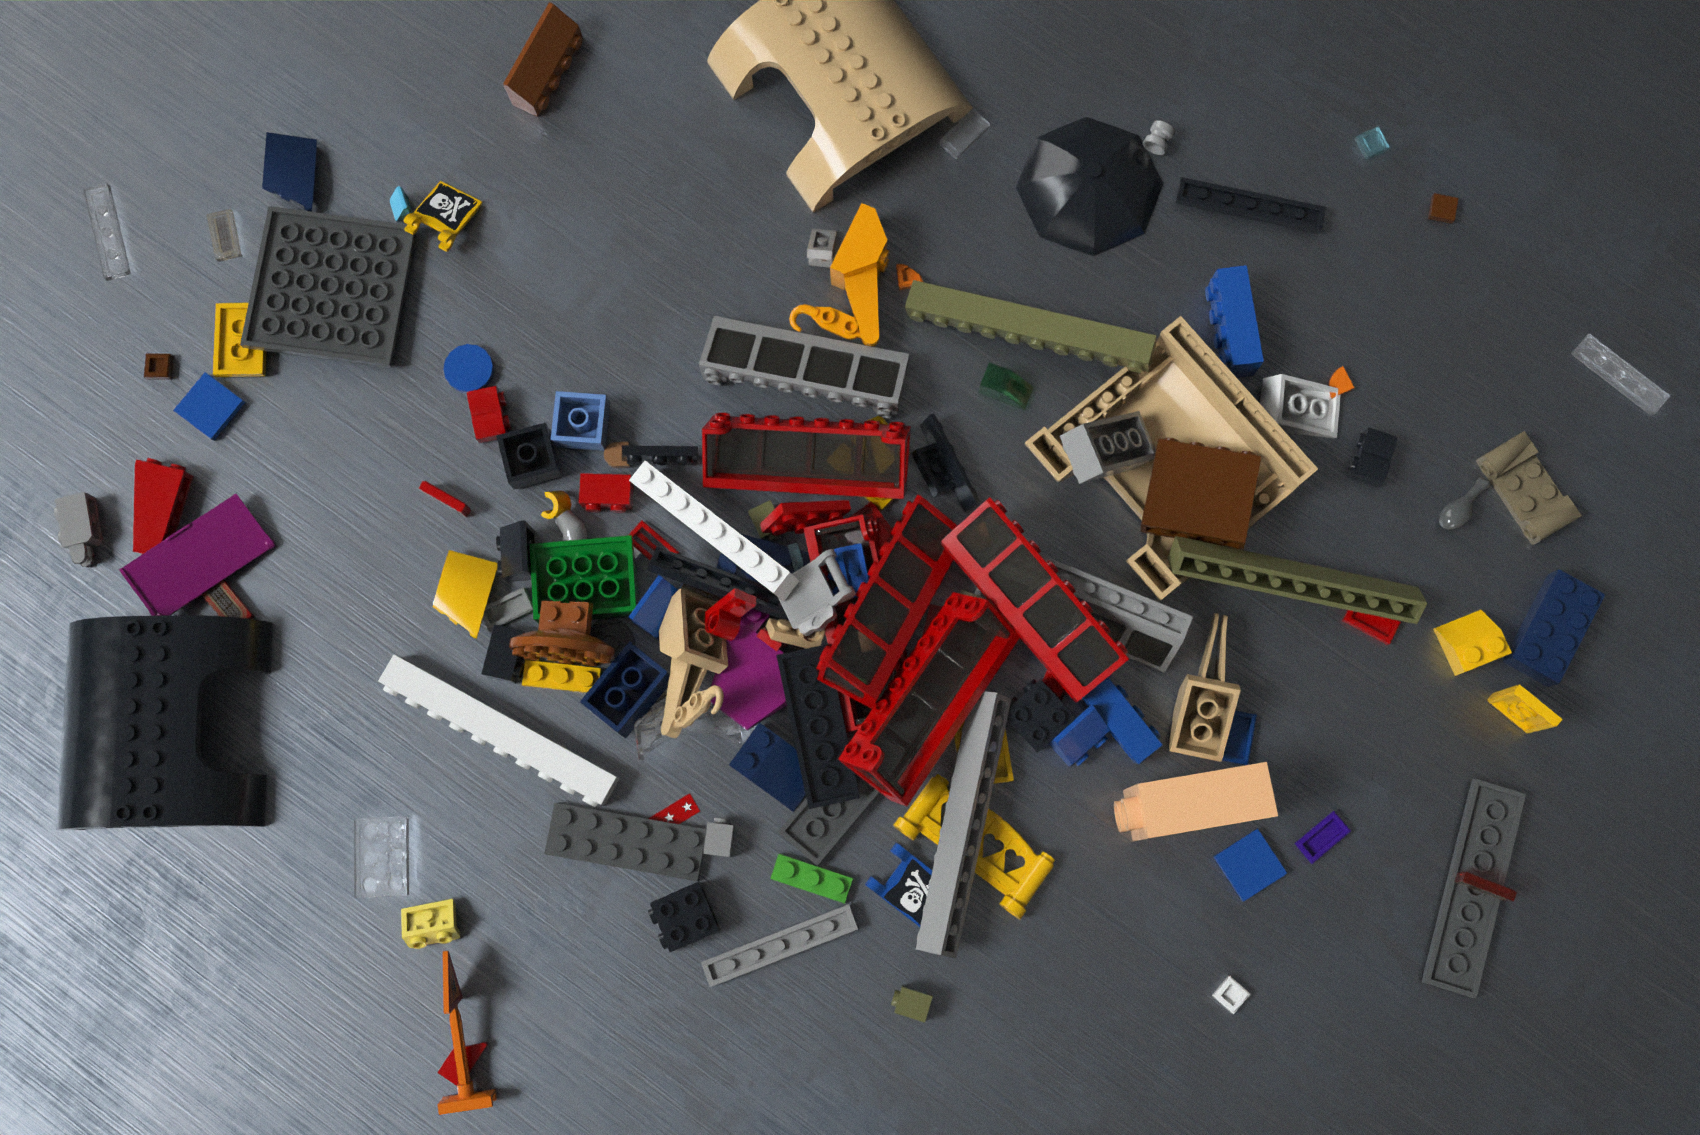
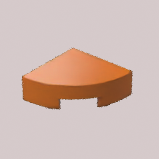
(906, 276)
(1341, 381)

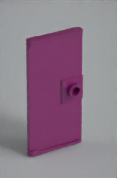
(197, 557)

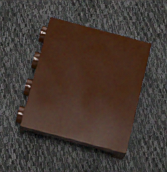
(1201, 493)

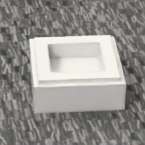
(1231, 994)

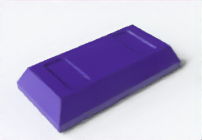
(1322, 837)

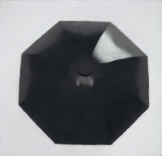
(1089, 186)

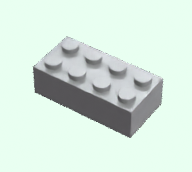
(1108, 446)

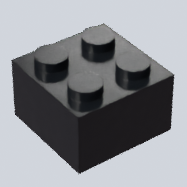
(529, 456)

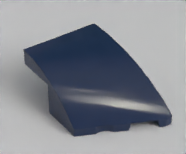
(290, 168)

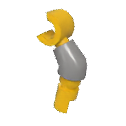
(567, 521)

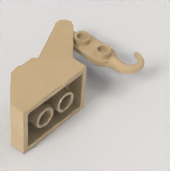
(692, 654)

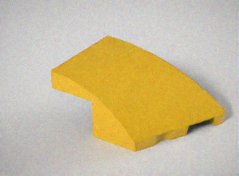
(465, 590)

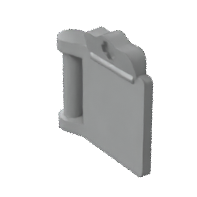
(812, 600)

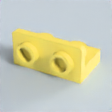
(429, 924)

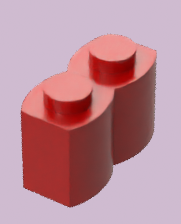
(488, 413)

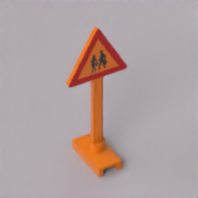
(466, 1097)

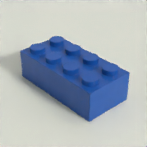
(1234, 321)

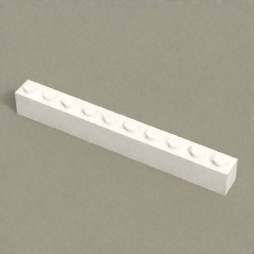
(499, 730)

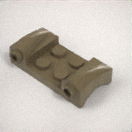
(1527, 488)

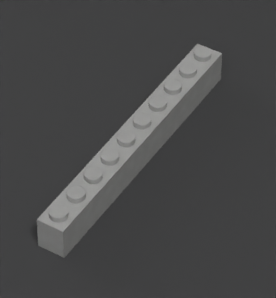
(963, 826)

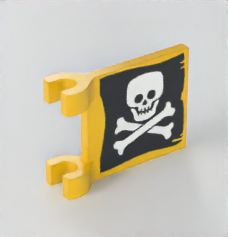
(445, 211)

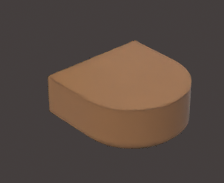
(613, 455)

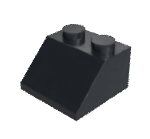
(515, 551)

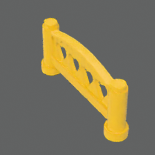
(1016, 885)

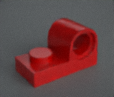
(725, 616)

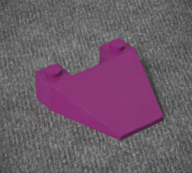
(752, 677)

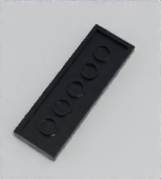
(816, 729)

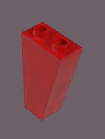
(158, 502)

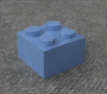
(580, 421)

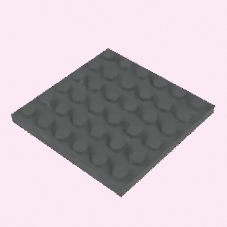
(328, 287)

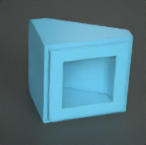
(400, 204)

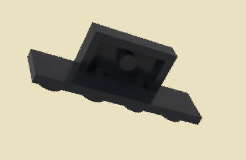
(941, 466)

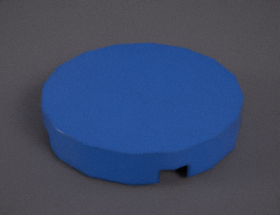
(468, 368)

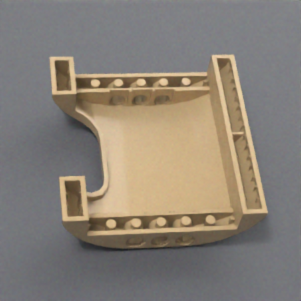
(855, 70)
(1188, 399)

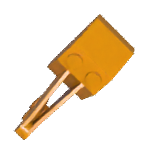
(856, 271)

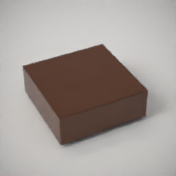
(1443, 208)
(158, 366)

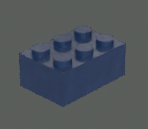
(626, 690)

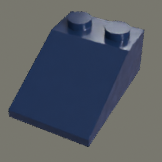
(771, 766)

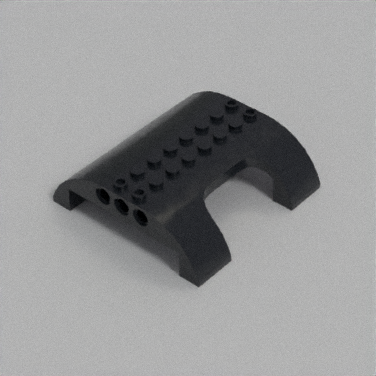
(138, 719)

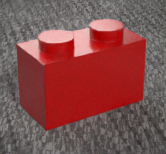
(606, 492)

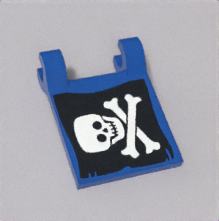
(906, 886)

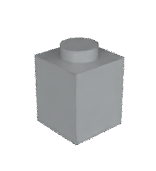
(719, 838)

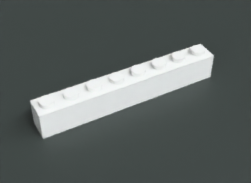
(715, 531)

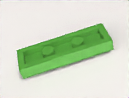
(811, 878)

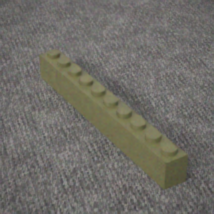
(1031, 326)
(1296, 580)

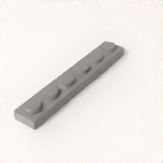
(779, 945)

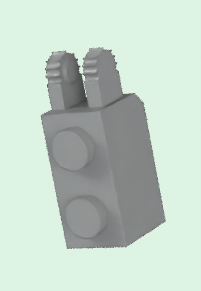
(78, 526)

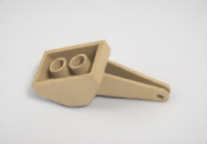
(1205, 705)

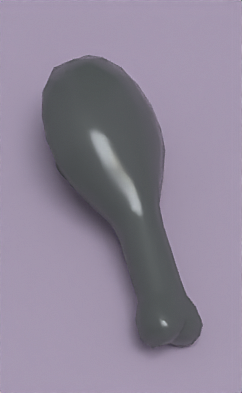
(1460, 510)

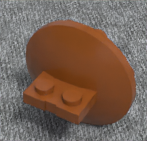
(563, 636)

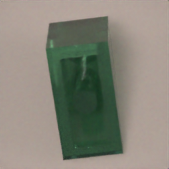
(1005, 386)

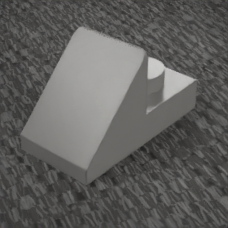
(821, 247)

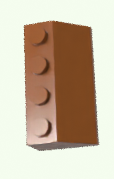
(543, 60)

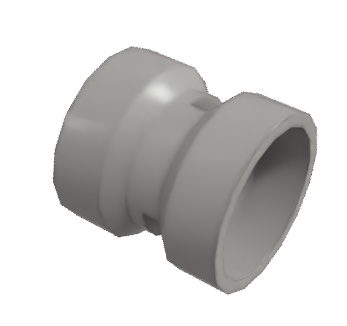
(1160, 135)

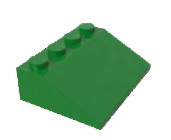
(586, 571)

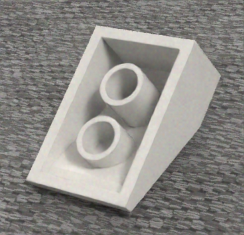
(1301, 405)

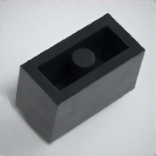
(499, 660)

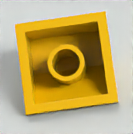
(1471, 642)

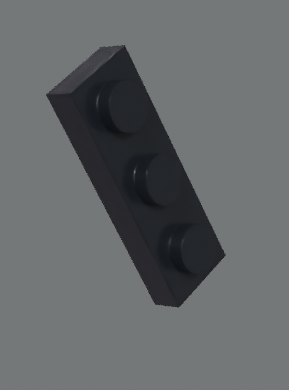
(659, 454)

